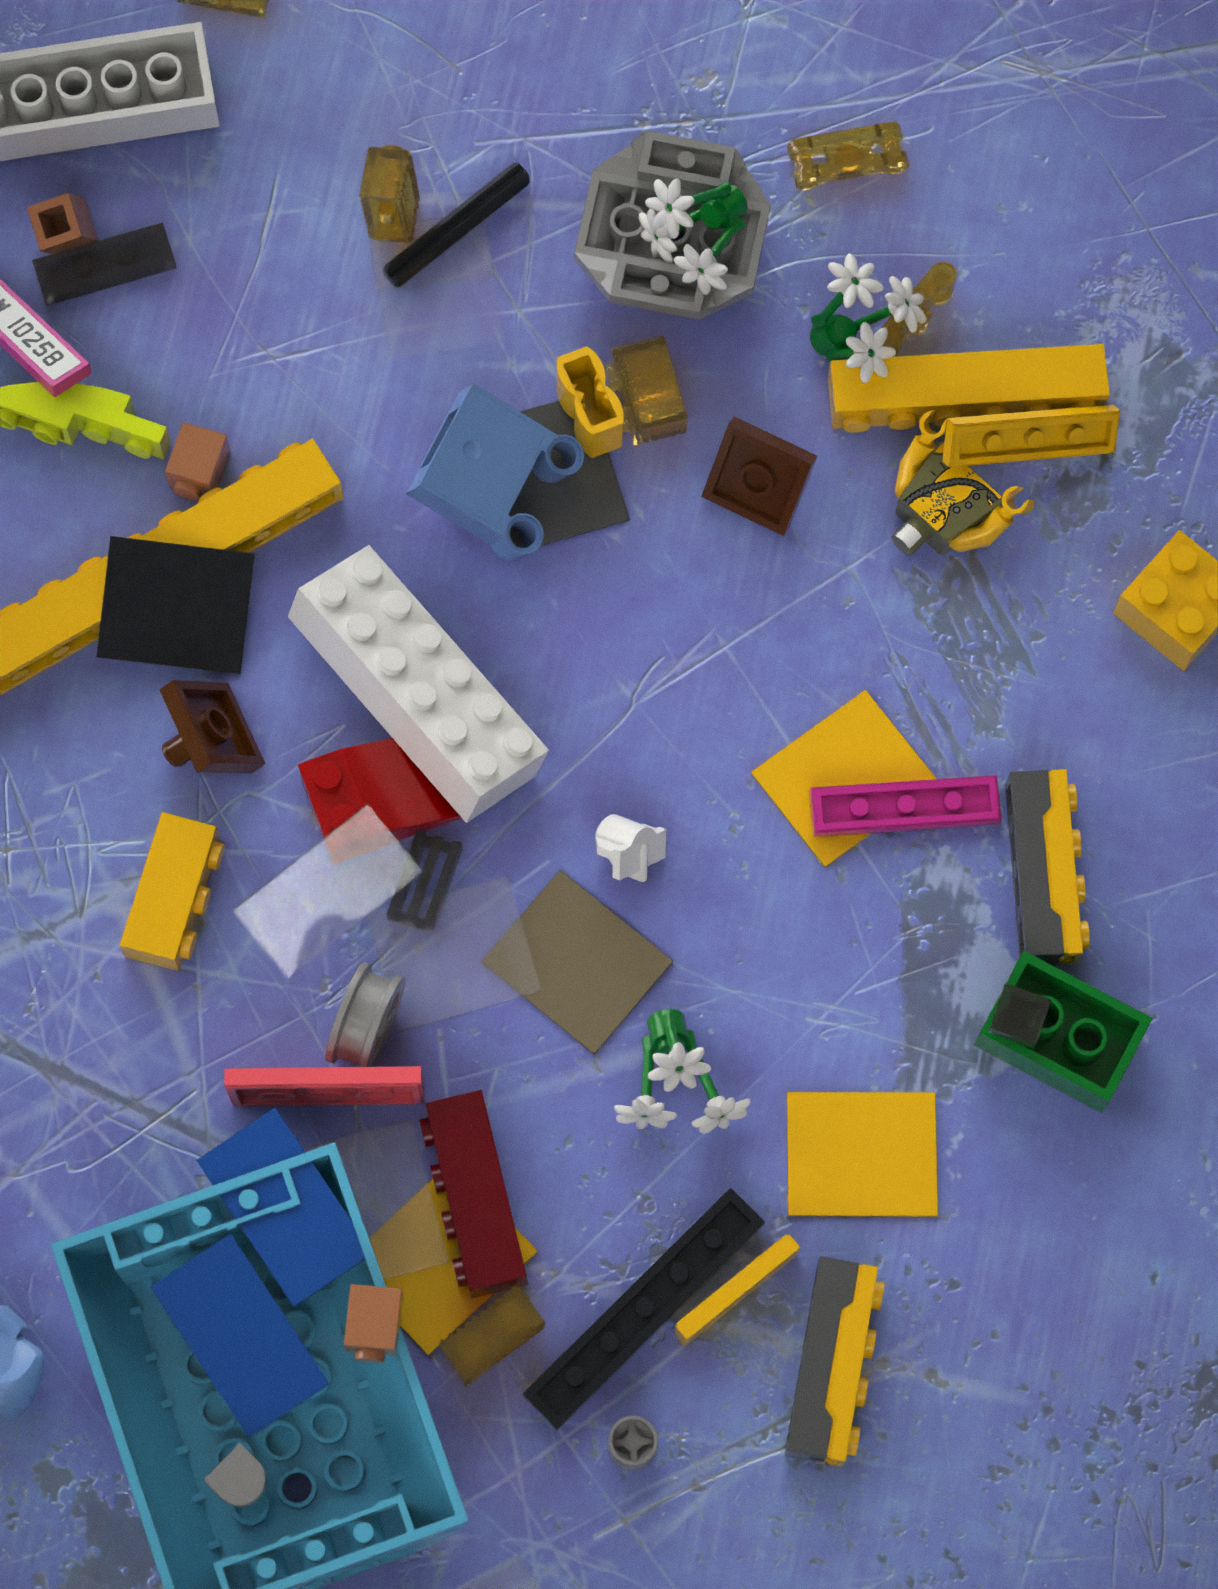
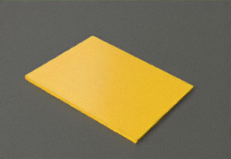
(844, 749)
(862, 1154)
(432, 1297)

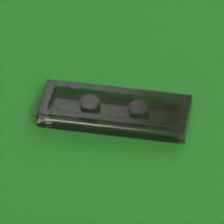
(104, 264)

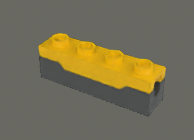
(1044, 866)
(832, 1362)

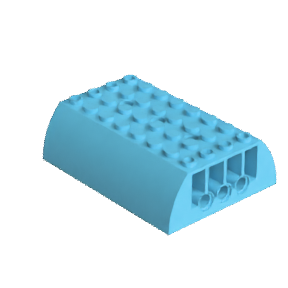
(359, 1440)

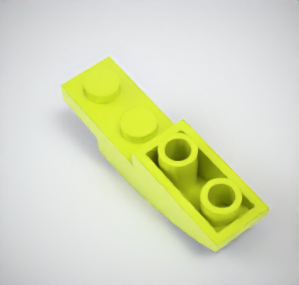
(92, 409)

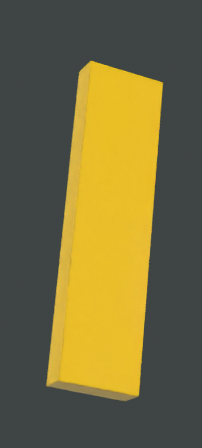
(1030, 435)

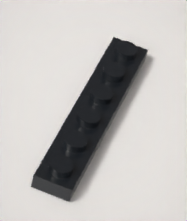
(643, 1309)

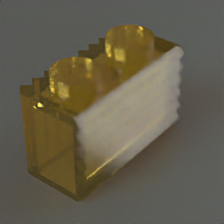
(389, 194)
(647, 390)
(491, 1336)

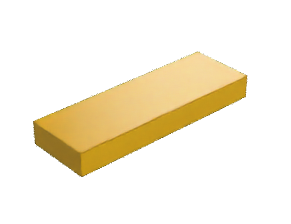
(736, 1289)

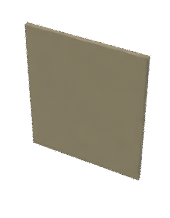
(586, 962)

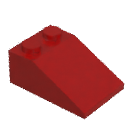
(376, 776)

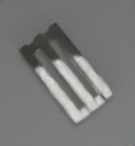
(436, 845)

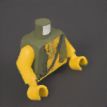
(946, 503)

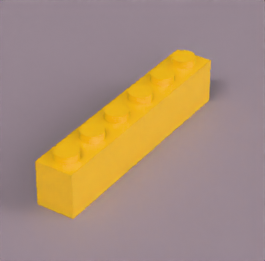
(967, 386)

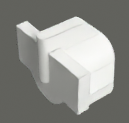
(630, 846)

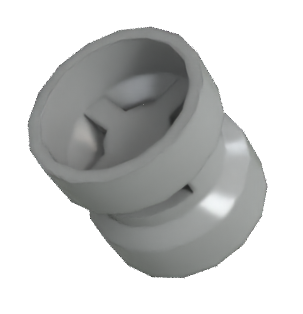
(633, 1435)

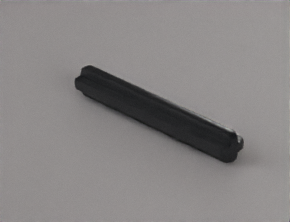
(456, 225)

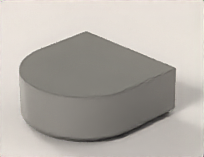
(238, 1478)

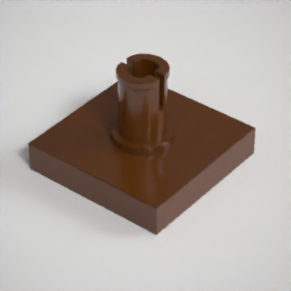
(759, 476)
(209, 729)

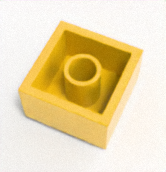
(1174, 601)

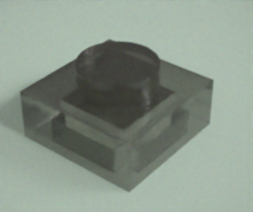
(1019, 1015)

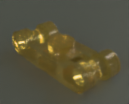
(848, 154)
(937, 290)

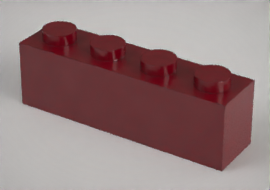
(475, 1193)

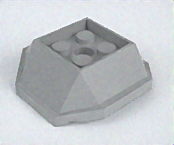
(622, 261)

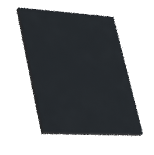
(175, 605)

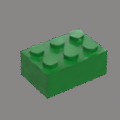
(1082, 1040)

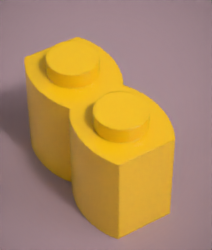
(589, 402)

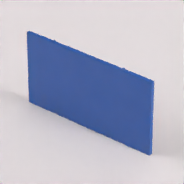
(302, 1244)
(239, 1335)

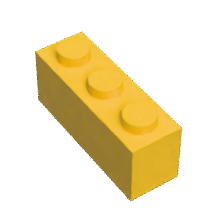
(172, 892)

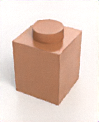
(62, 223)
(196, 461)
(373, 1322)

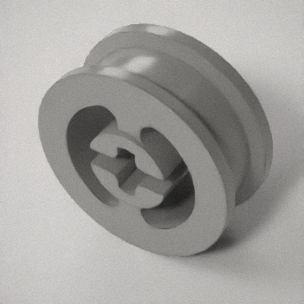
(365, 1018)

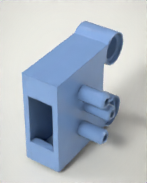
(482, 465)

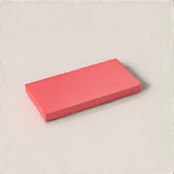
(324, 1086)

